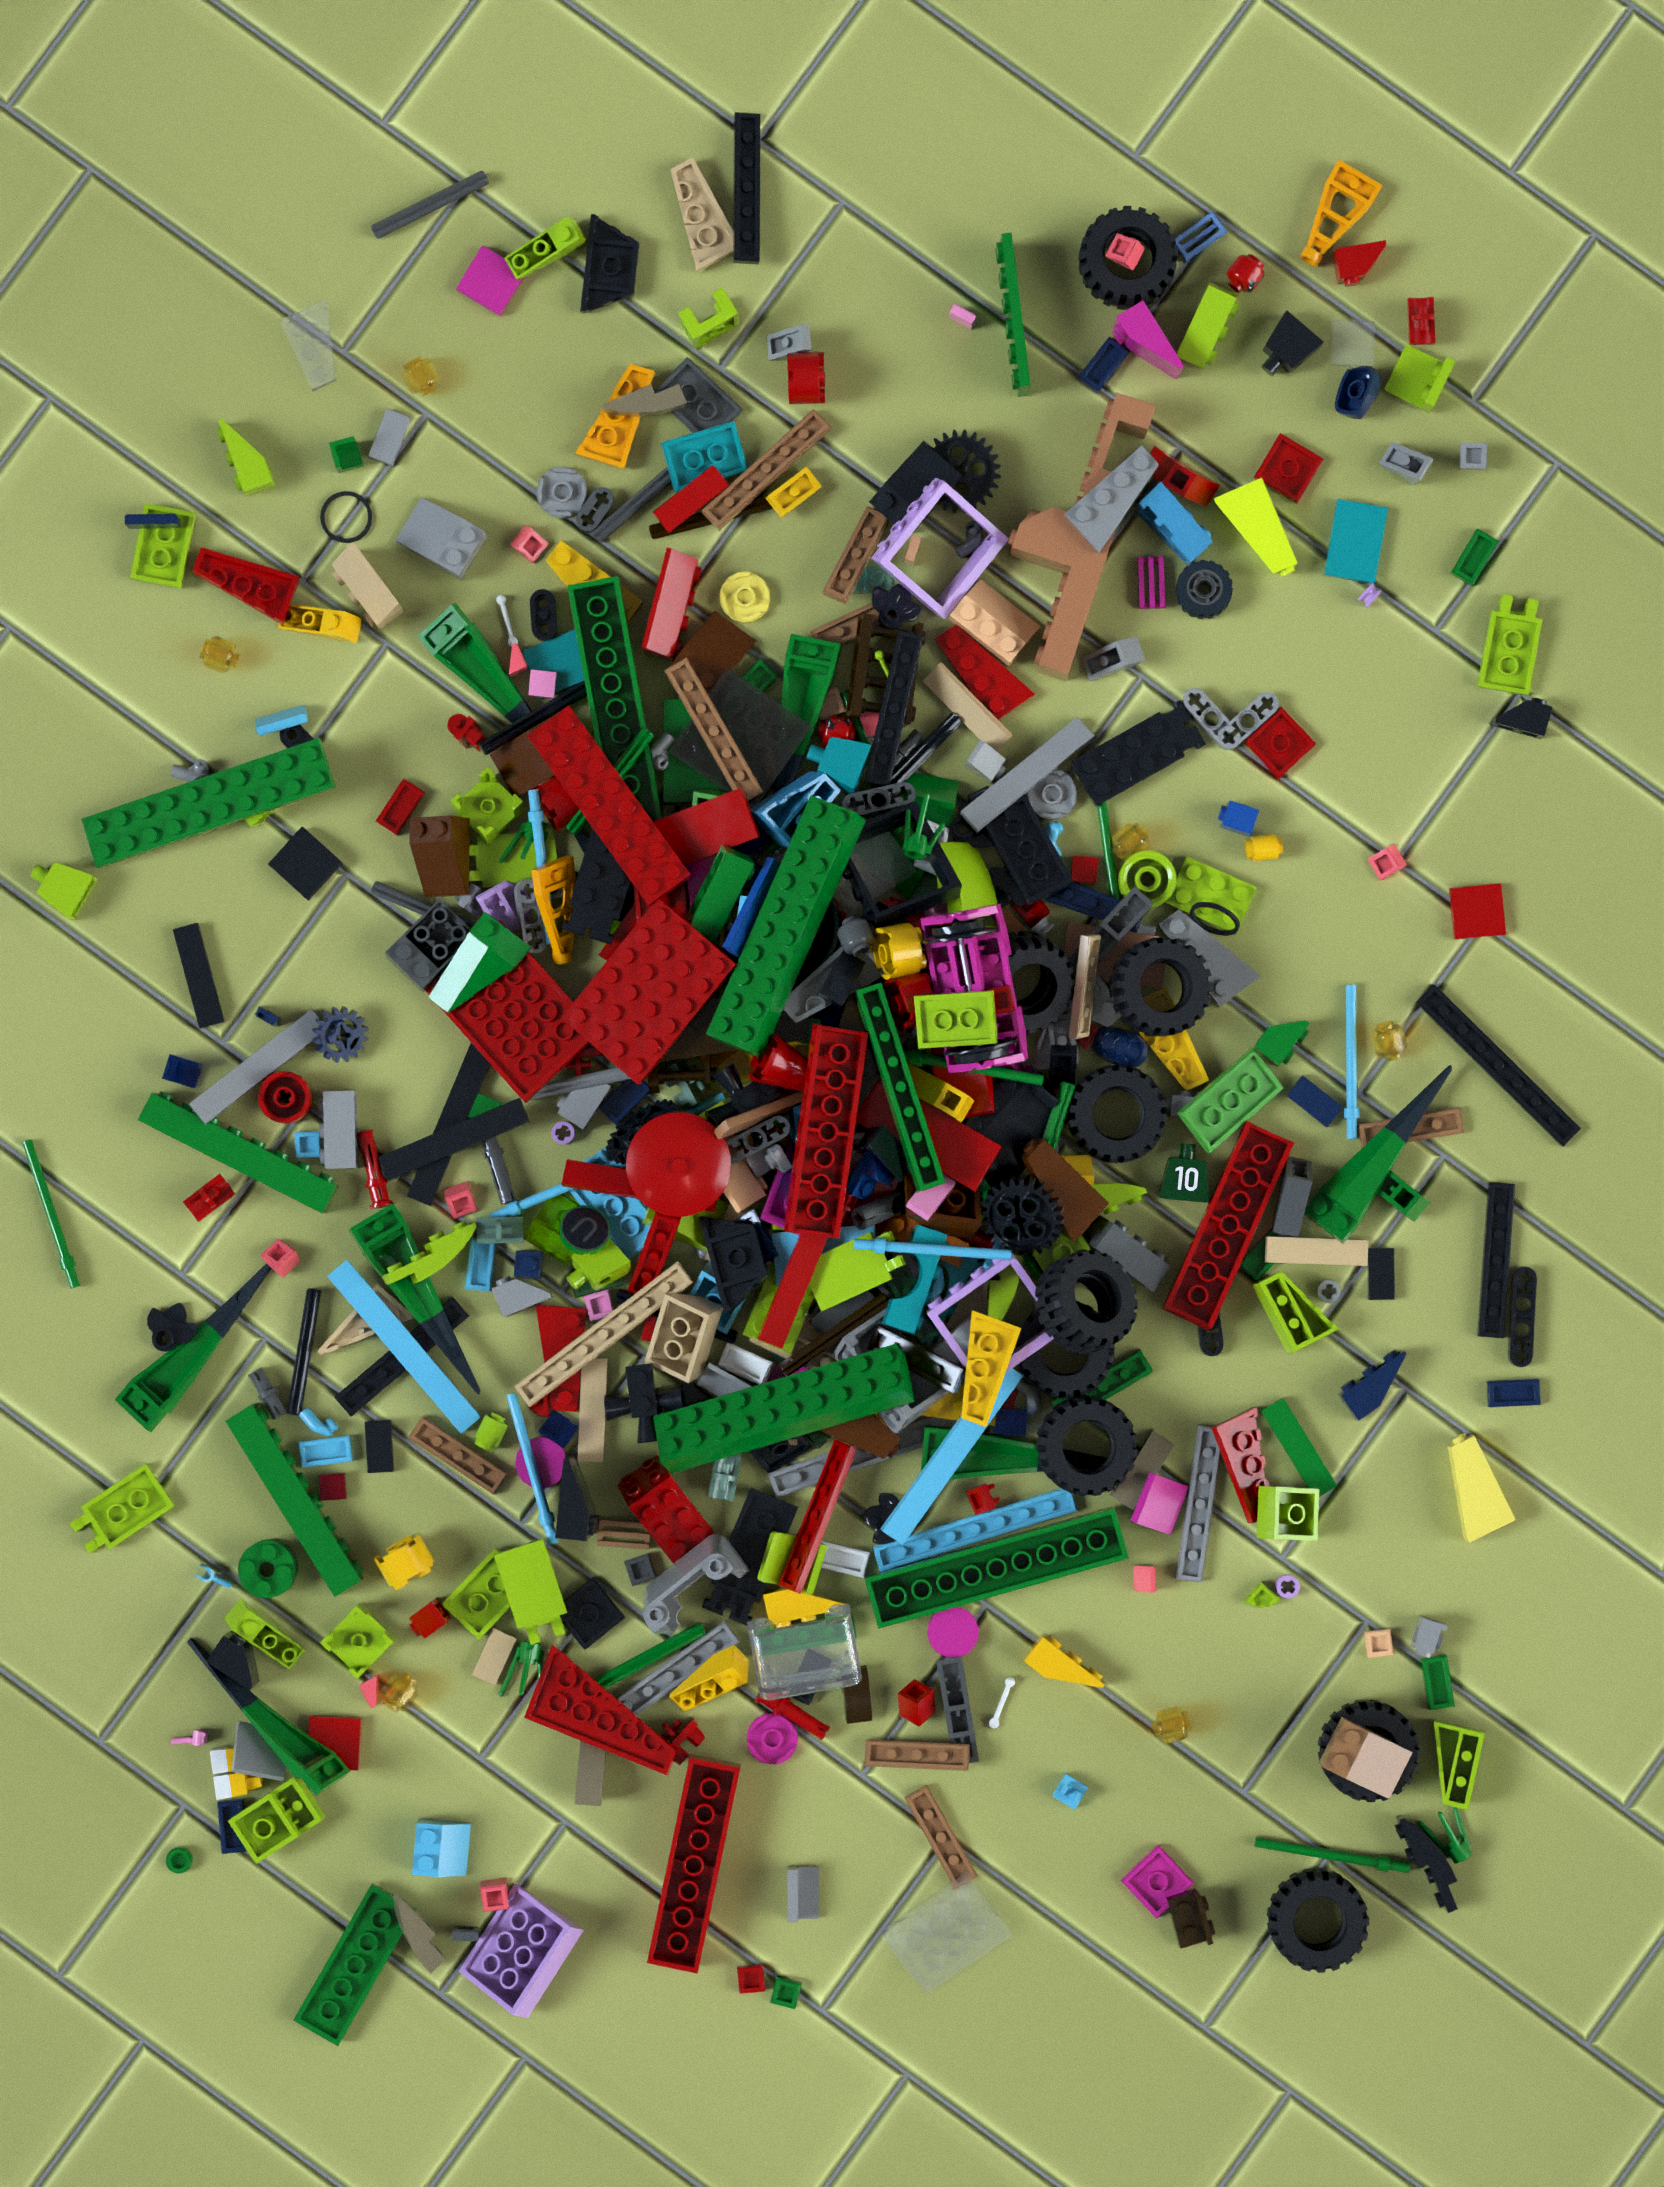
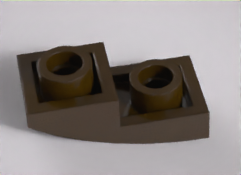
(858, 1700)

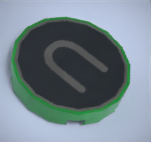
(584, 1230)

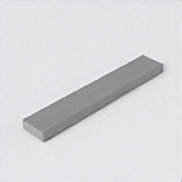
(1027, 774)
(255, 1068)
(1198, 1506)
(677, 1668)

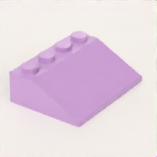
(521, 1952)

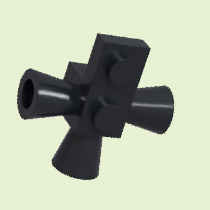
(741, 1098)
(643, 1401)

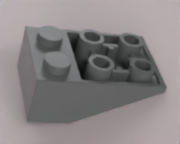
(428, 945)

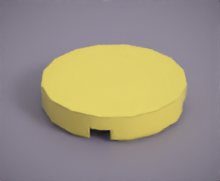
(744, 597)

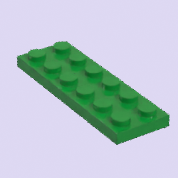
(1014, 323)
(352, 1967)

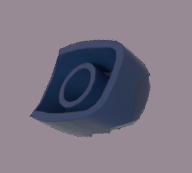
(1357, 391)
(1120, 1046)

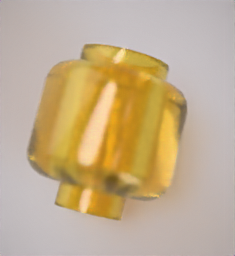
(420, 375)
(219, 654)
(1130, 840)
(1389, 1040)
(399, 1692)
(1171, 1724)

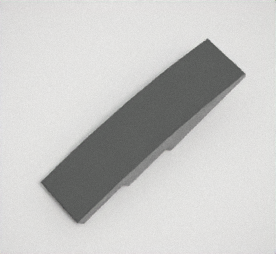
(1118, 923)
(957, 1704)

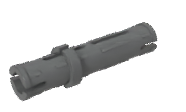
(499, 1173)

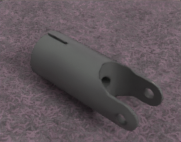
(875, 1211)

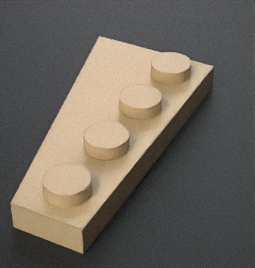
(704, 221)

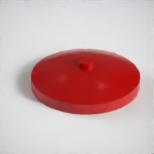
(678, 1164)

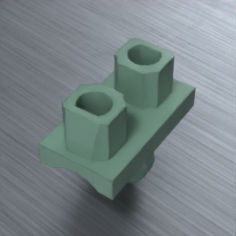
(691, 1089)
(500, 1230)
(724, 1478)

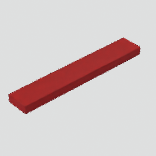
(601, 1179)
(791, 1289)
(817, 1516)

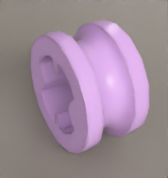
(1369, 595)
(559, 1125)
(1287, 1578)

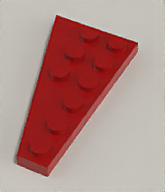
(583, 1709)

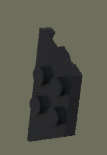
(608, 266)
(735, 1259)

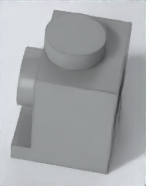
(1177, 1102)
(1427, 1636)

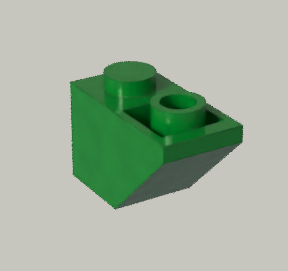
(1278, 1040)

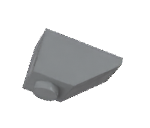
(1113, 658)
(986, 762)
(582, 1104)
(517, 1295)

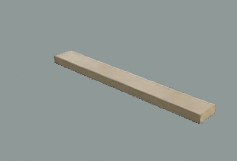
(602, 1335)

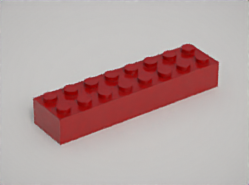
(609, 805)
(694, 1863)

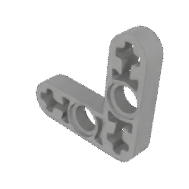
(1224, 725)
(524, 904)

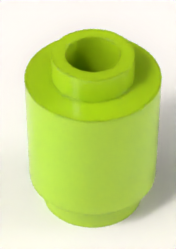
(491, 1431)

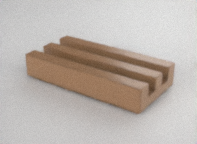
(601, 1533)

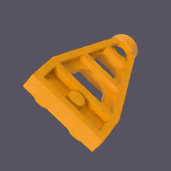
(1350, 184)
(545, 880)

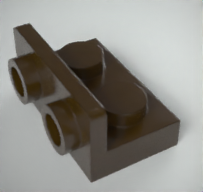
(1190, 1918)

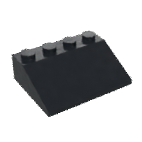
(1015, 1122)
(576, 1509)

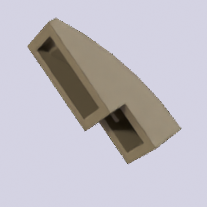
(647, 403)
(1148, 1459)
(590, 1775)
(417, 1934)

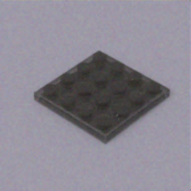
(758, 724)

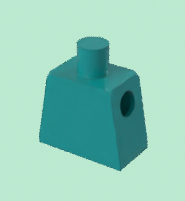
(841, 761)

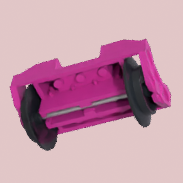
(977, 953)

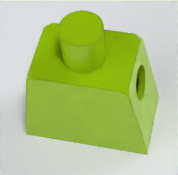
(63, 887)
(599, 1268)

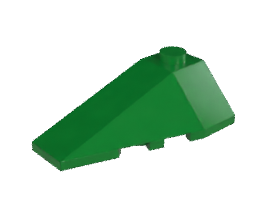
(480, 960)

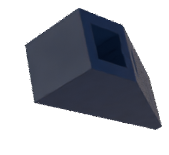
(1369, 1391)

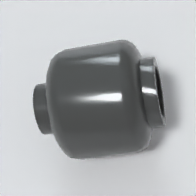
(856, 936)

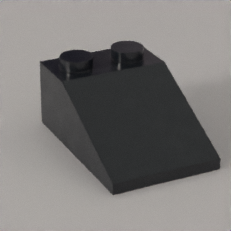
(909, 480)

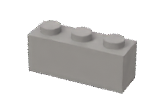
(339, 1129)

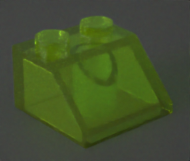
(545, 1228)

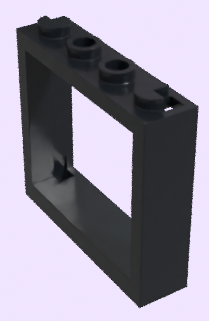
(938, 860)

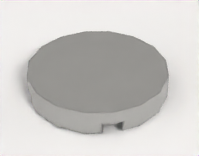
(562, 492)
(1053, 796)

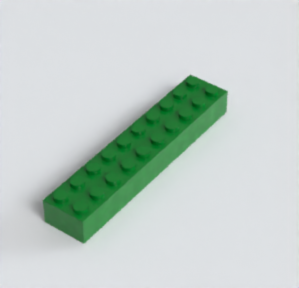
(613, 681)
(786, 926)
(783, 1408)
(996, 1567)

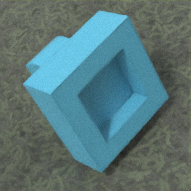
(1070, 1791)

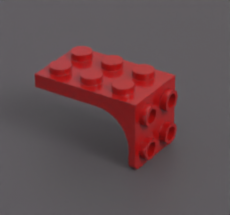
(664, 1509)

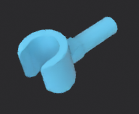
(210, 1576)

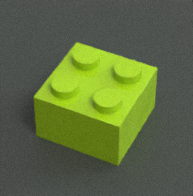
(1288, 1513)

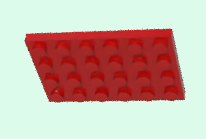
(649, 991)
(521, 1026)

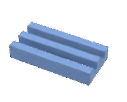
(1182, 249)

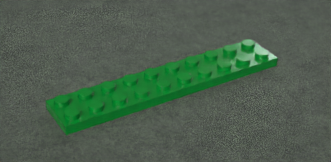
(208, 803)

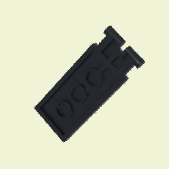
(1136, 754)
(1026, 850)
(597, 893)
(750, 1536)

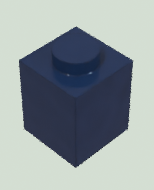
(528, 1264)

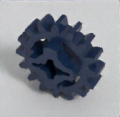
(350, 1032)

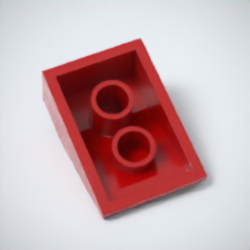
(975, 1085)

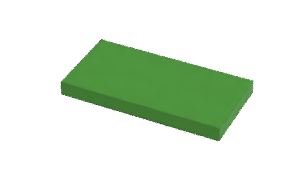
(1230, 1100)

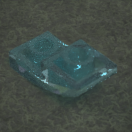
(872, 577)

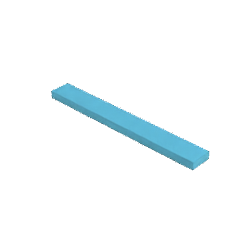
(404, 1346)
(941, 1468)
(975, 1528)

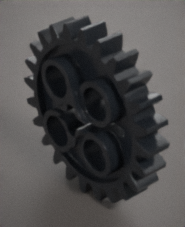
(978, 485)
(621, 1139)
(1043, 1213)

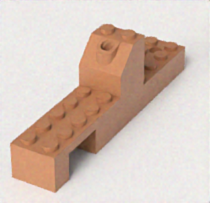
(1055, 543)

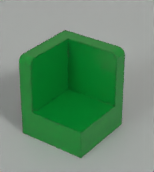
(346, 454)

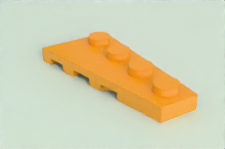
(613, 435)

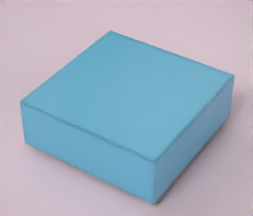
(307, 1144)

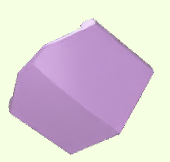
(501, 904)

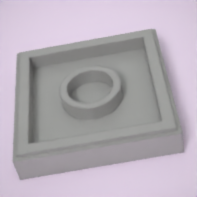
(254, 1755)

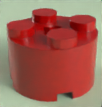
(806, 377)
(556, 803)
(900, 997)
(272, 1091)

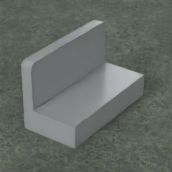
(721, 1381)
(803, 1892)

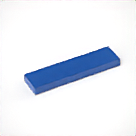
(748, 914)

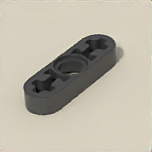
(858, 798)
(775, 1135)

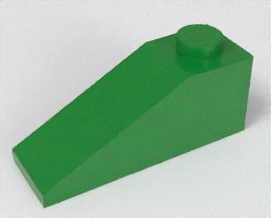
(1403, 1196)

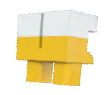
(230, 1783)

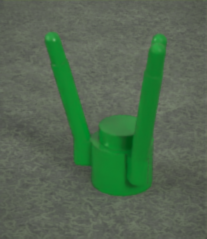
(527, 829)
(916, 846)
(529, 1655)
(1457, 1847)

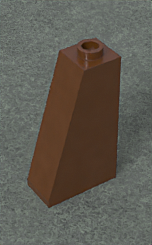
(1080, 1200)
(867, 1435)

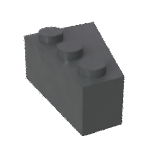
(1131, 1252)

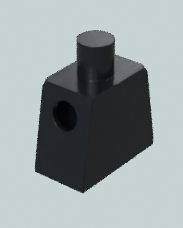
(1289, 345)

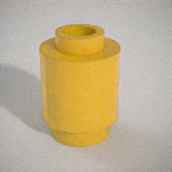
(1263, 847)

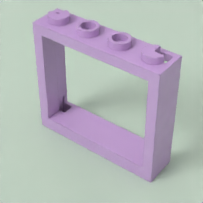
(968, 573)
(960, 1290)

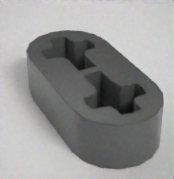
(590, 505)

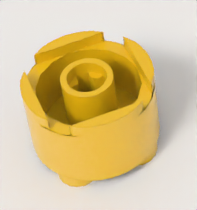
(898, 950)
(405, 1560)

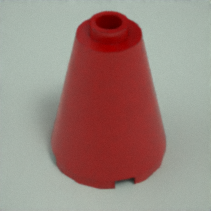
(780, 1065)

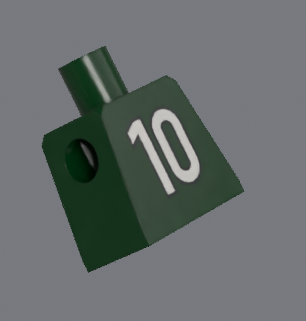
(1185, 1177)

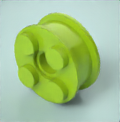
(1151, 863)

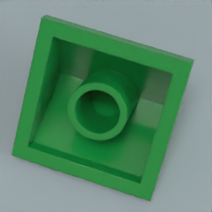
(942, 796)

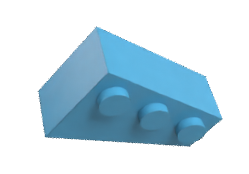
(1173, 524)
(783, 810)

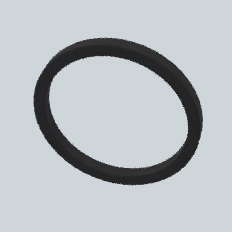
(329, 500)
(1217, 907)

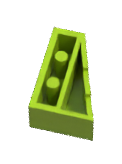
(1208, 325)
(1291, 1313)
(1458, 1761)

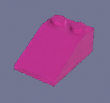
(1144, 338)

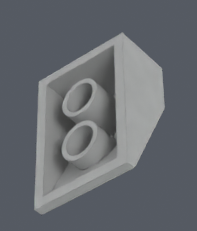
(442, 538)

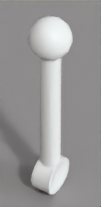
(501, 600)
(994, 1722)

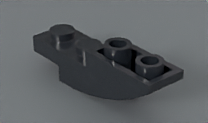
(1423, 1853)

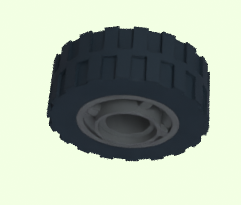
(1204, 605)

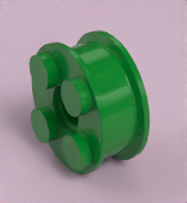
(254, 1578)

